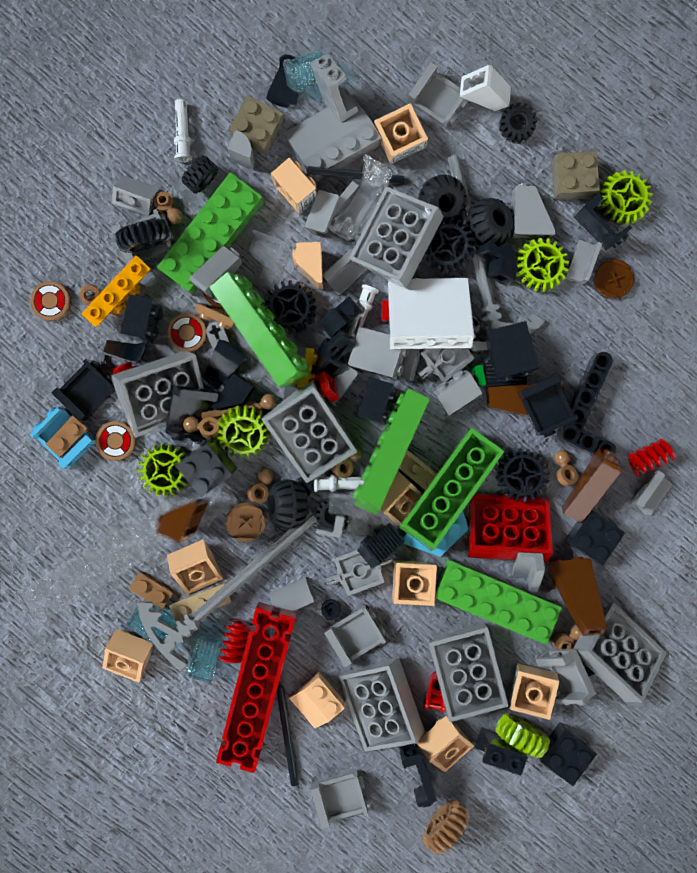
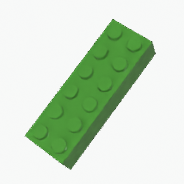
(213, 227)
(260, 329)
(391, 452)
(451, 489)
(497, 601)

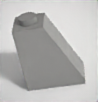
(530, 214)
(218, 265)

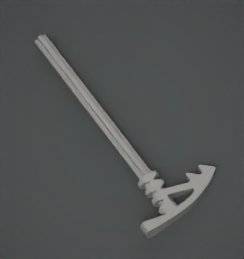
(489, 306)
(175, 634)

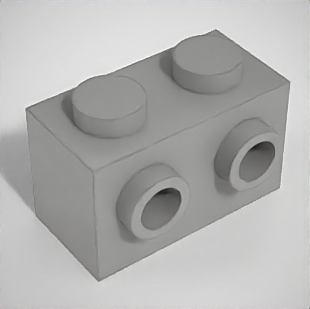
(457, 392)

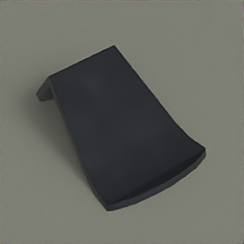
(279, 92)
(125, 351)
(223, 363)

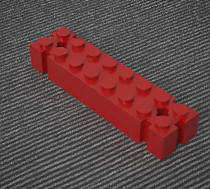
(256, 687)

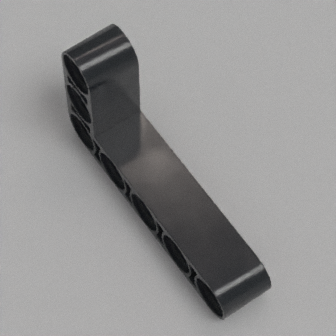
(584, 409)

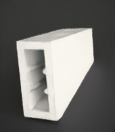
(486, 88)

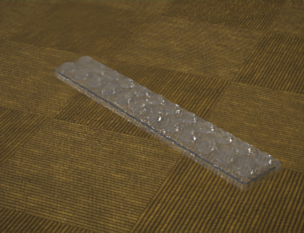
(112, 557)

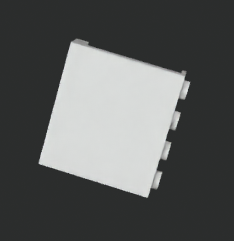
(430, 314)

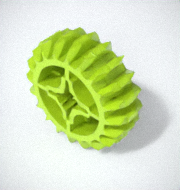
(641, 198)
(544, 273)
(231, 441)
(150, 480)
(522, 735)

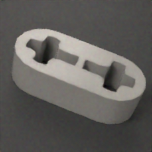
(212, 338)

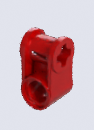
(433, 696)

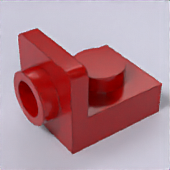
(326, 386)

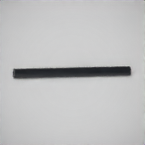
(320, 171)
(287, 736)

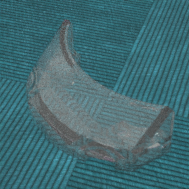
(357, 213)

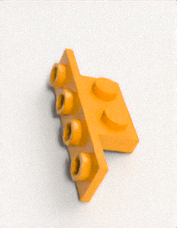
(116, 293)

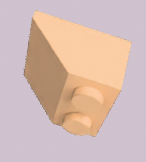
(309, 262)
(400, 499)
(194, 567)
(414, 583)
(127, 655)
(318, 700)
(444, 744)

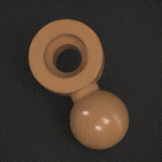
(174, 215)
(88, 299)
(267, 402)
(192, 424)
(347, 465)
(566, 474)
(265, 477)
(564, 638)

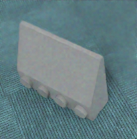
(332, 143)
(396, 236)
(148, 389)
(309, 432)
(622, 655)
(468, 672)
(382, 705)

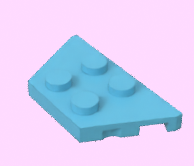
(454, 533)

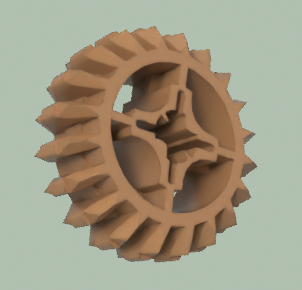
(446, 827)

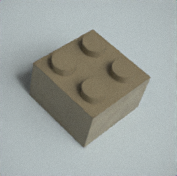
(258, 123)
(575, 175)

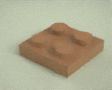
(210, 312)

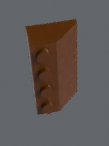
(182, 521)

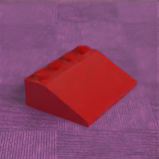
(504, 527)

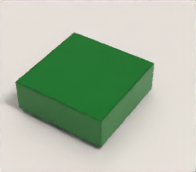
(478, 375)

